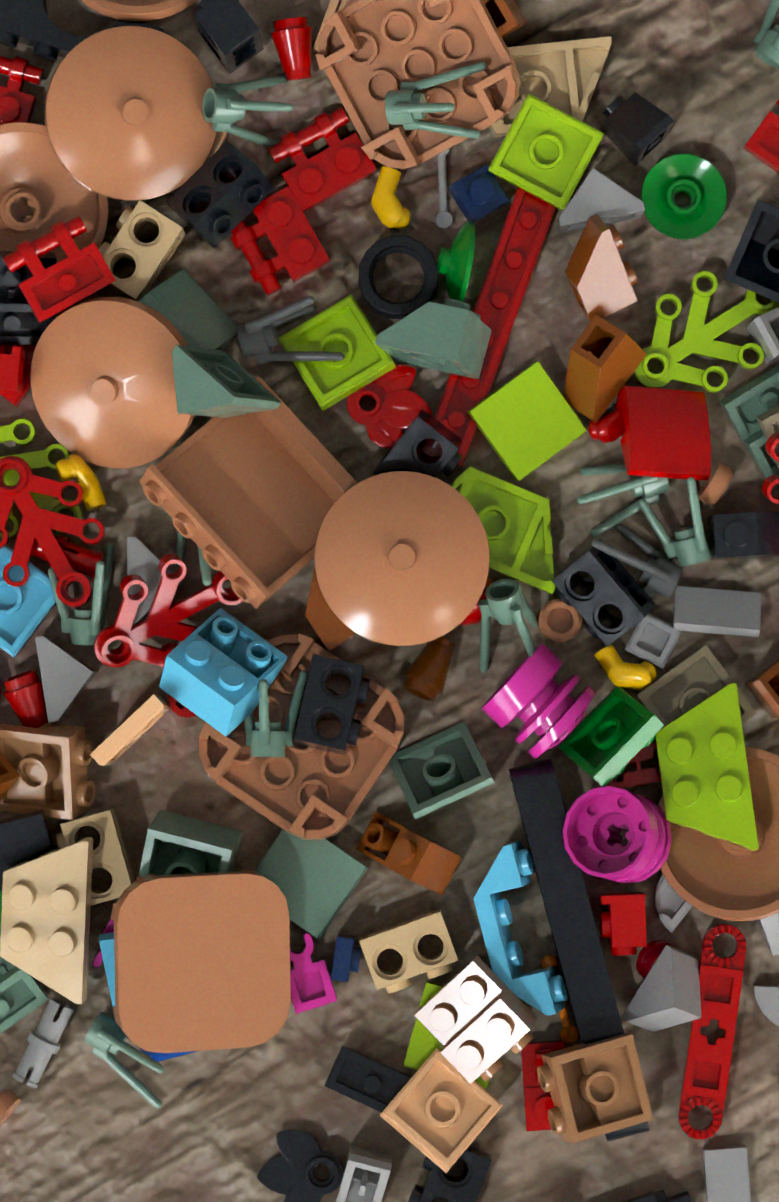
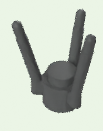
(260, 335)
(658, 573)

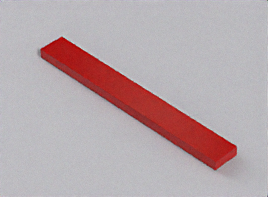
(498, 307)

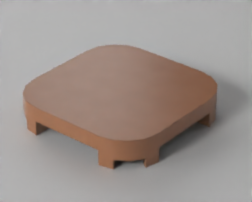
(396, 41)
(309, 789)
(201, 961)

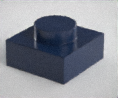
(478, 194)
(345, 958)

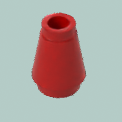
(294, 47)
(27, 698)

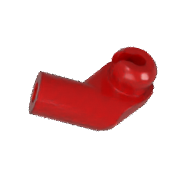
(610, 426)

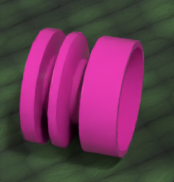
(539, 701)
(594, 835)

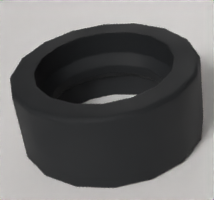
(385, 247)

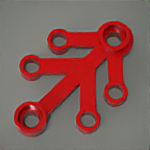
(38, 524)
(162, 617)

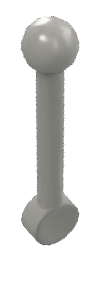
(443, 218)

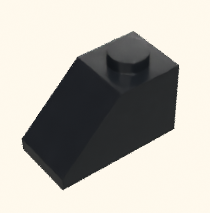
(635, 126)
(744, 535)

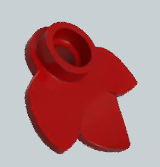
(394, 406)

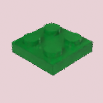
(611, 736)

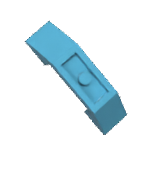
(537, 987)

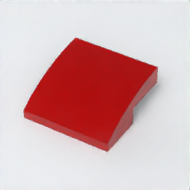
(665, 433)

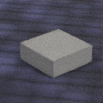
(652, 640)

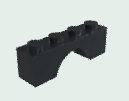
(29, 24)

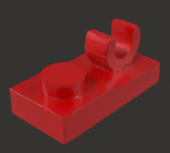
(535, 1099)

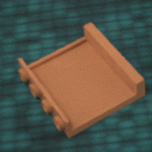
(250, 496)

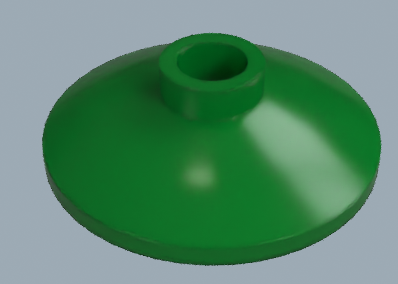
(687, 175)
(458, 261)

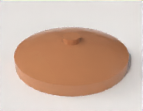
(129, 113)
(41, 192)
(109, 382)
(402, 558)
(722, 875)

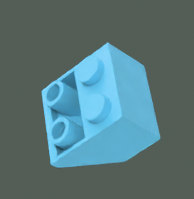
(220, 671)

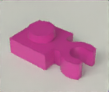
(310, 980)

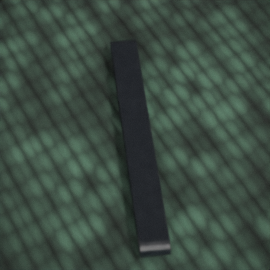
(568, 910)

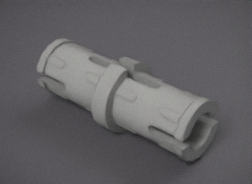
(43, 1043)

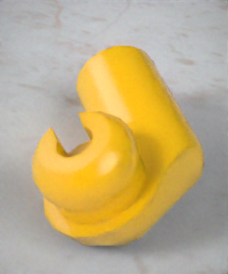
(385, 201)
(77, 468)
(625, 674)

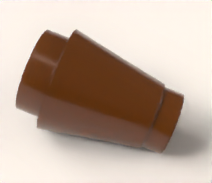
(430, 669)

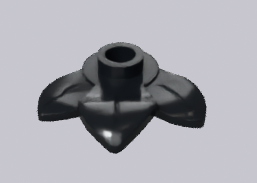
(294, 1169)

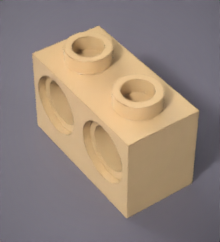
(148, 257)
(108, 855)
(405, 939)

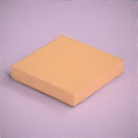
(130, 730)
(441, 1111)

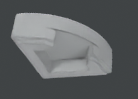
(669, 904)
(768, 1001)

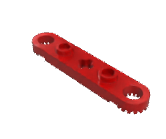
(709, 1063)

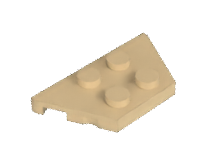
(557, 74)
(49, 918)

